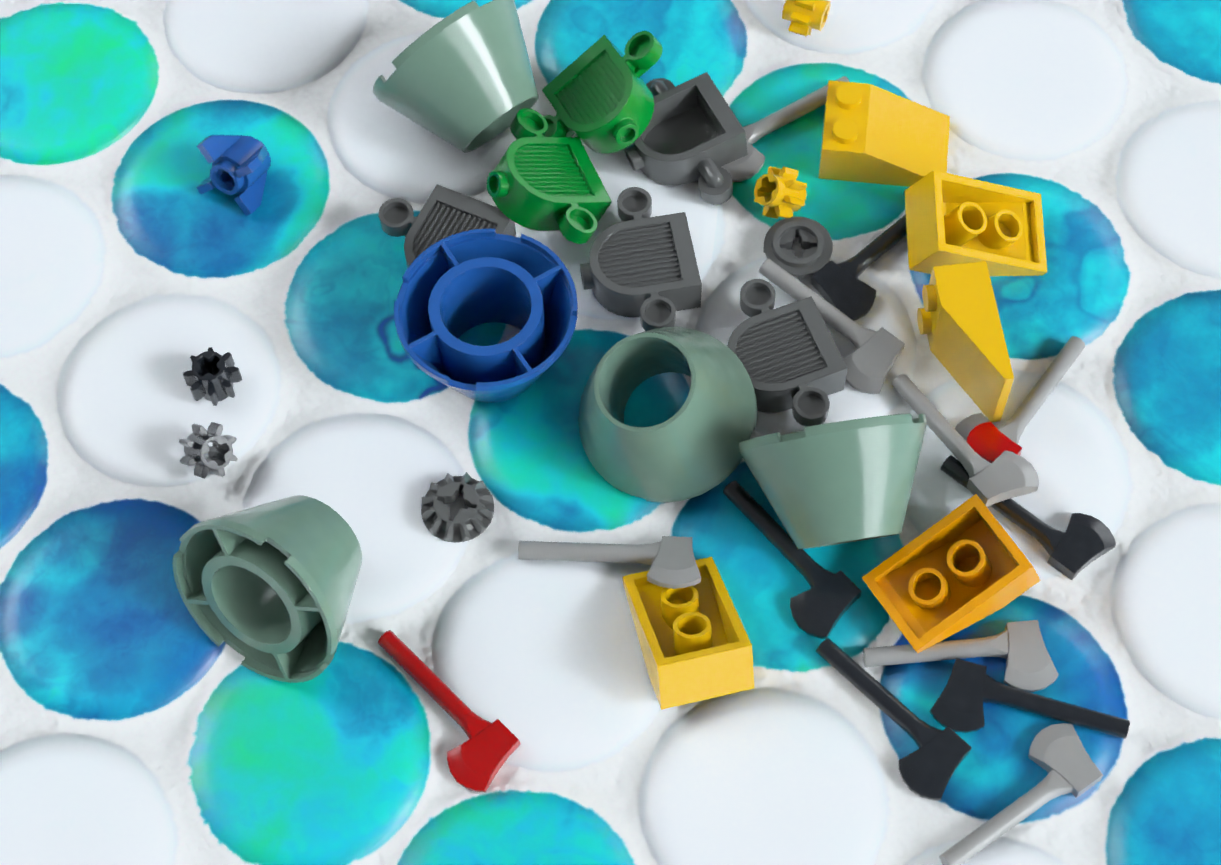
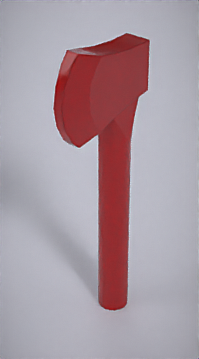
(489, 744)

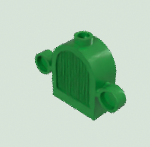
(604, 94)
(548, 181)

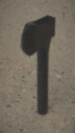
(839, 281)
(1069, 550)
(830, 593)
(969, 687)
(939, 751)

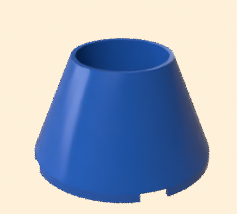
(479, 281)

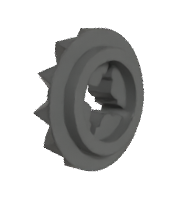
(813, 239)
(468, 522)

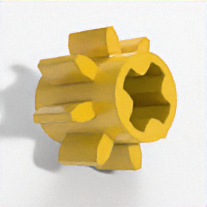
(806, 15)
(780, 192)

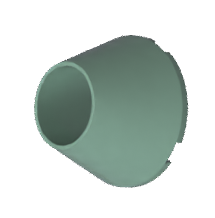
(464, 75)
(692, 447)
(839, 477)
(272, 584)

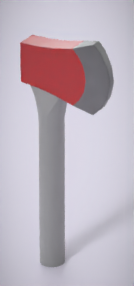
(993, 441)

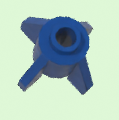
(237, 167)

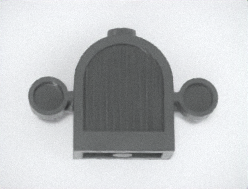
(690, 138)
(441, 216)
(644, 264)
(787, 354)

